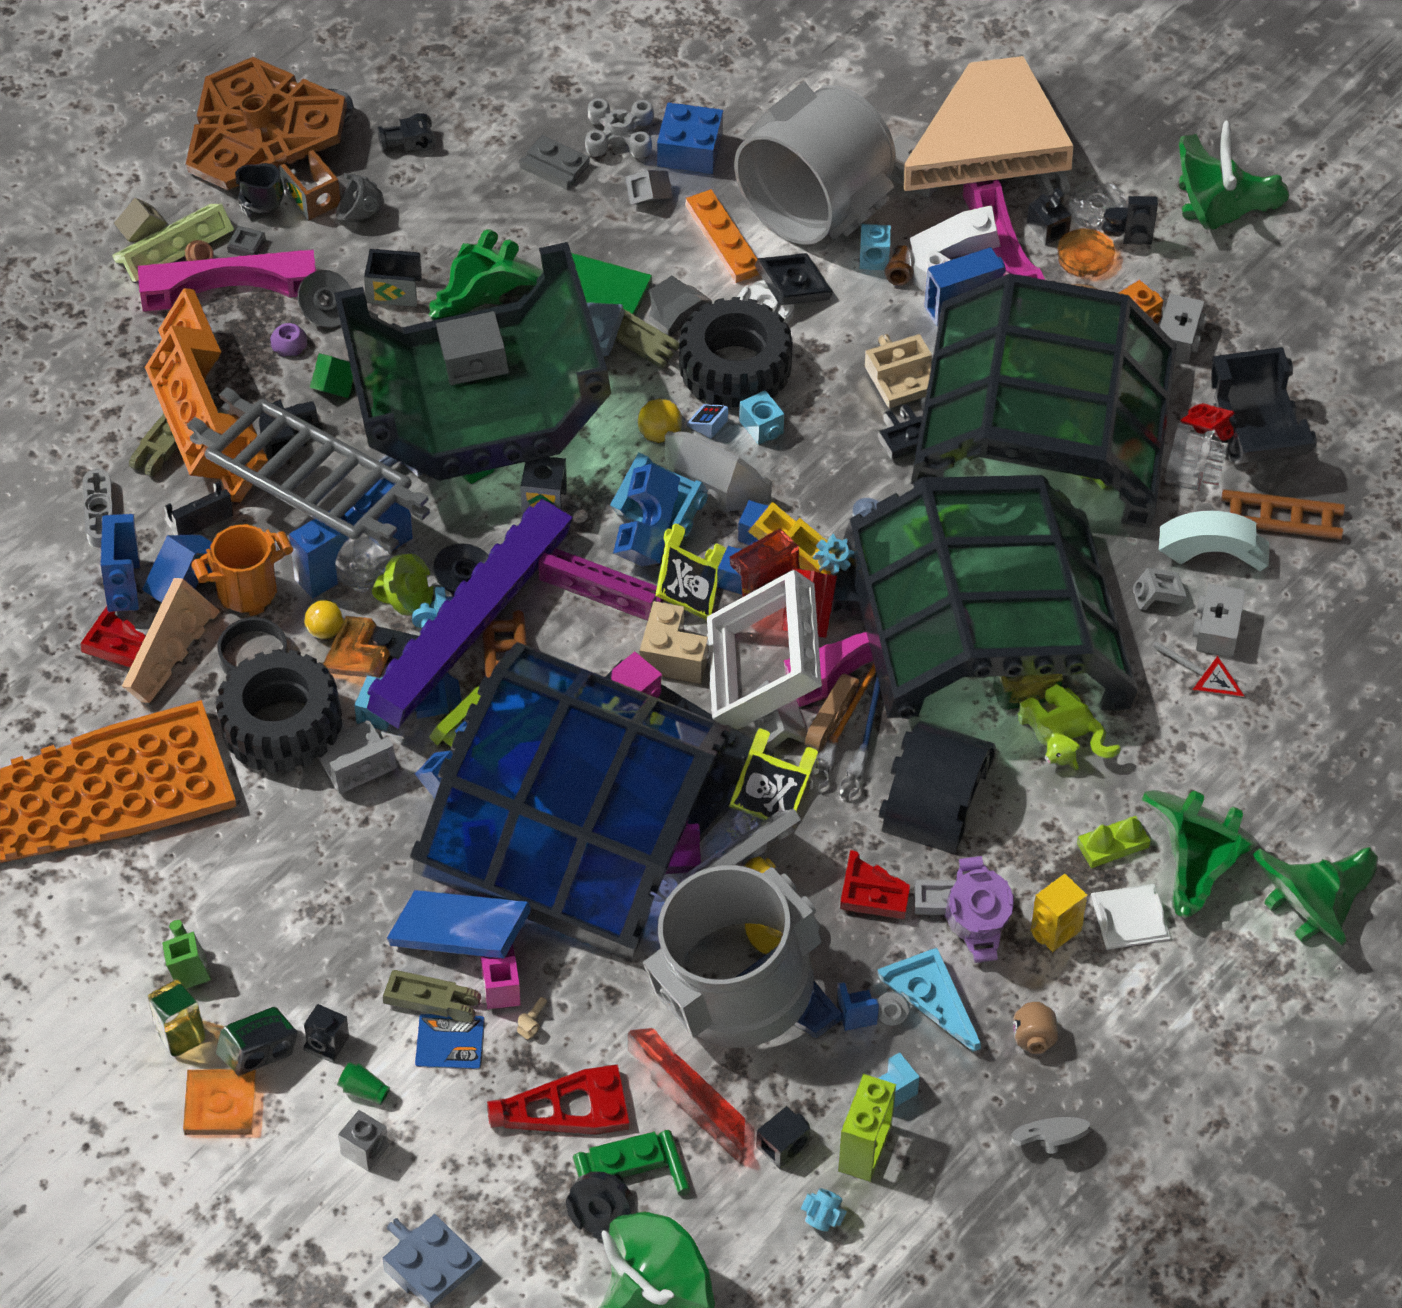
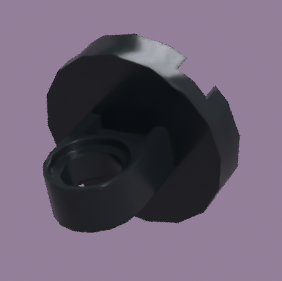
(598, 1200)

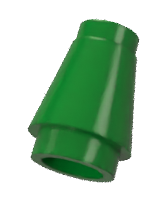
(361, 1083)

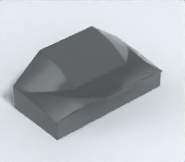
(673, 304)

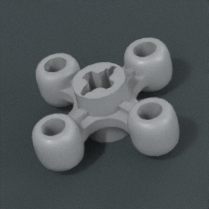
(619, 128)

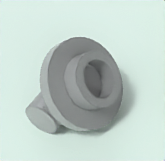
(893, 1008)

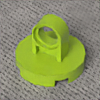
(404, 584)

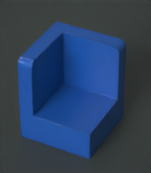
(856, 1008)

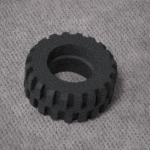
(741, 325)
(275, 679)

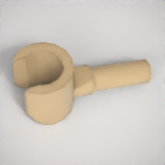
(527, 1025)

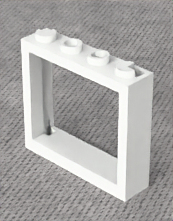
(787, 591)

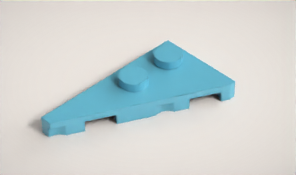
(930, 989)

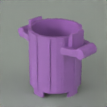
(979, 908)

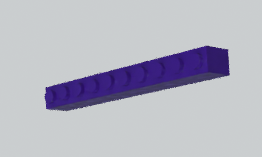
(467, 614)

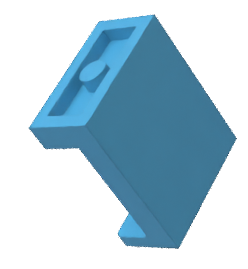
(691, 498)

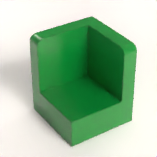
(332, 375)

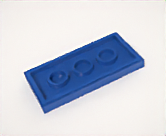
(459, 924)

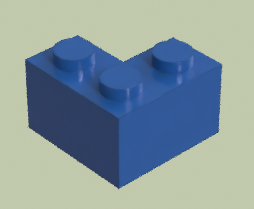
(175, 562)

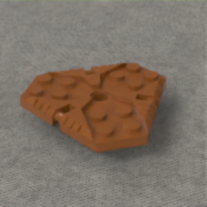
(260, 117)

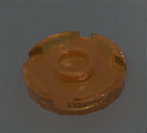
(1086, 252)

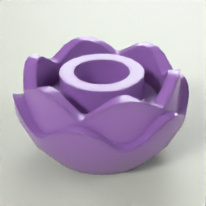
(288, 340)

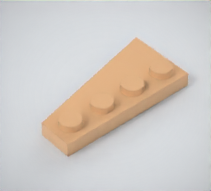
(172, 631)

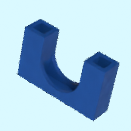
(318, 545)

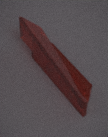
(689, 1091)

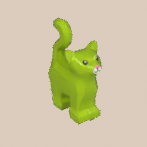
(1061, 725)

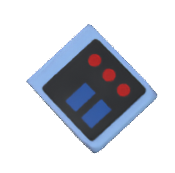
(709, 419)

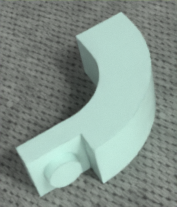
(1213, 532)

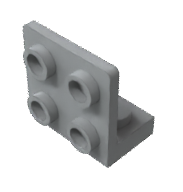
(358, 757)

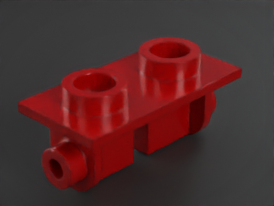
(1210, 418)

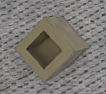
(139, 220)

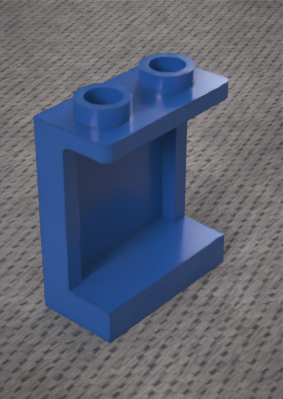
(118, 561)

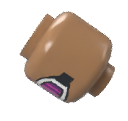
(1035, 1027)

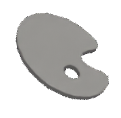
(1052, 1130)

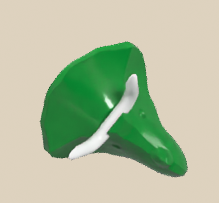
(1220, 188)
(654, 1265)

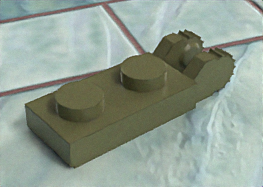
(157, 442)
(431, 996)

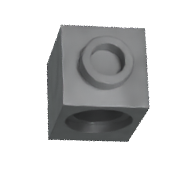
(363, 1140)

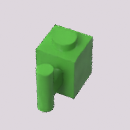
(185, 957)

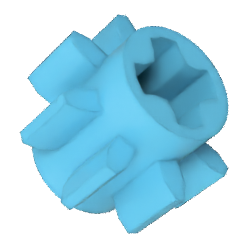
(828, 560)
(823, 1209)

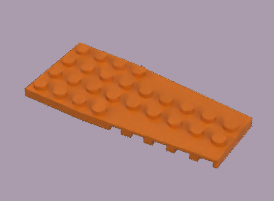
(113, 784)

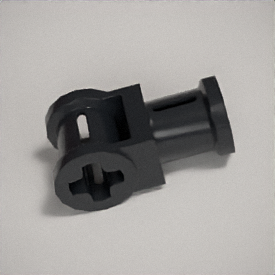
(408, 134)

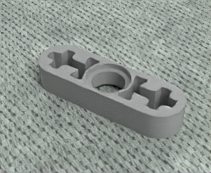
(92, 498)

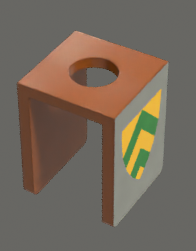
(306, 199)

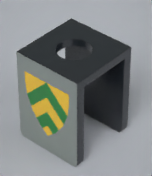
(392, 277)
(543, 480)

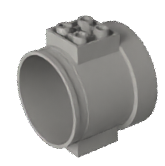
(816, 164)
(747, 1007)

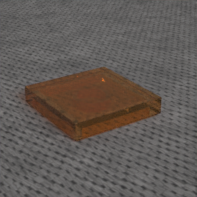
(219, 1102)

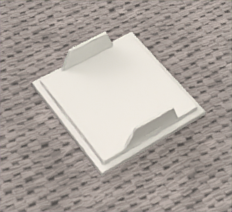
(1130, 916)

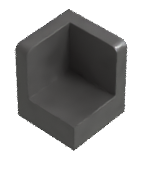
(648, 186)

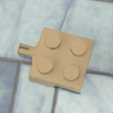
(899, 369)

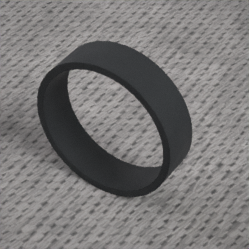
(243, 626)

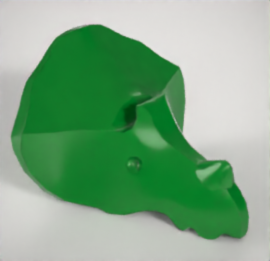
(482, 276)
(1200, 843)
(1319, 890)

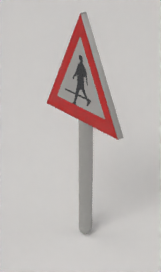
(1213, 680)

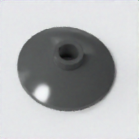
(321, 284)

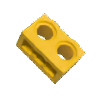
(1058, 913)

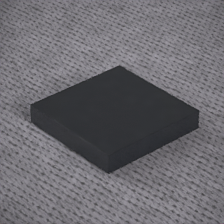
(793, 279)

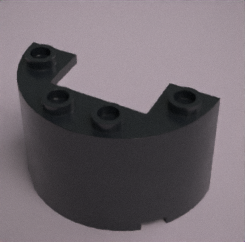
(1264, 416)
(935, 785)

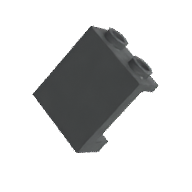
(472, 348)

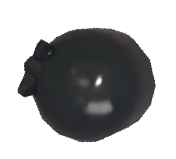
(259, 188)

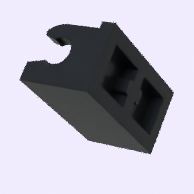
(200, 512)

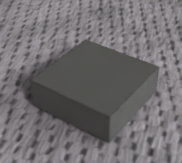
(246, 241)

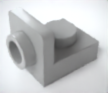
(1160, 586)

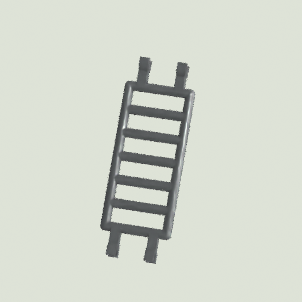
(367, 524)

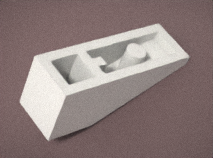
(959, 234)

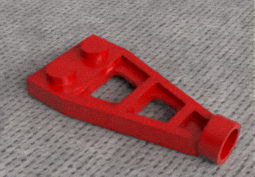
(605, 1100)

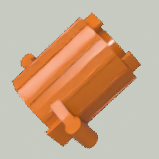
(243, 566)

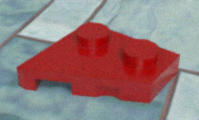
(113, 639)
(873, 890)

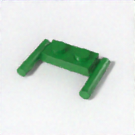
(635, 1156)

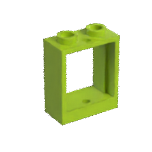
(866, 1126)

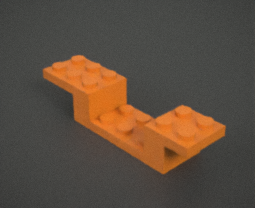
(178, 380)

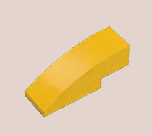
(798, 531)

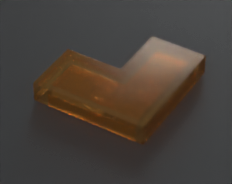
(350, 651)

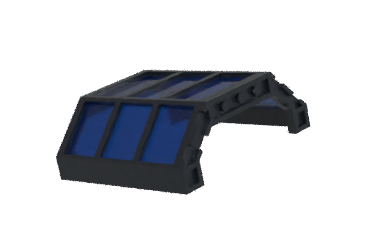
(567, 797)

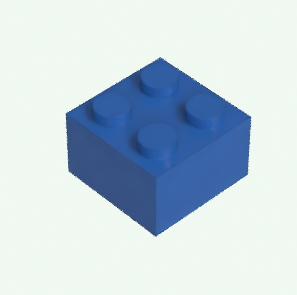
(689, 138)

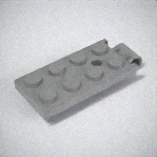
(748, 845)

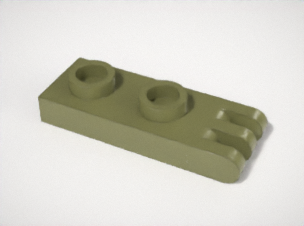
(645, 340)

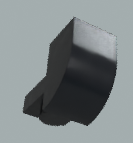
(304, 411)

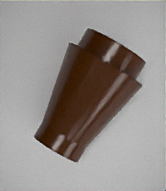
(899, 268)

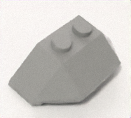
(725, 475)

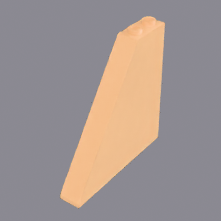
(990, 130)

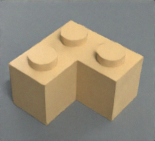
(670, 649)

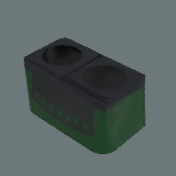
(256, 1041)

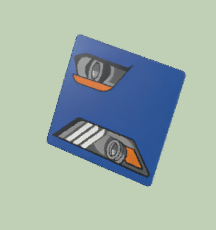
(449, 1042)

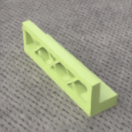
(170, 242)

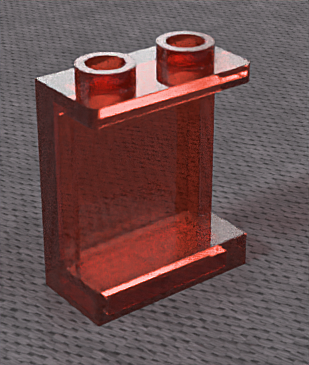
(765, 560)

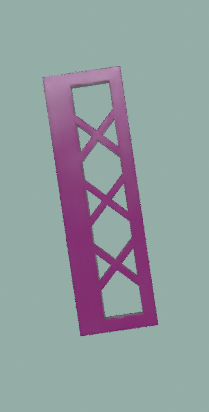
(598, 583)

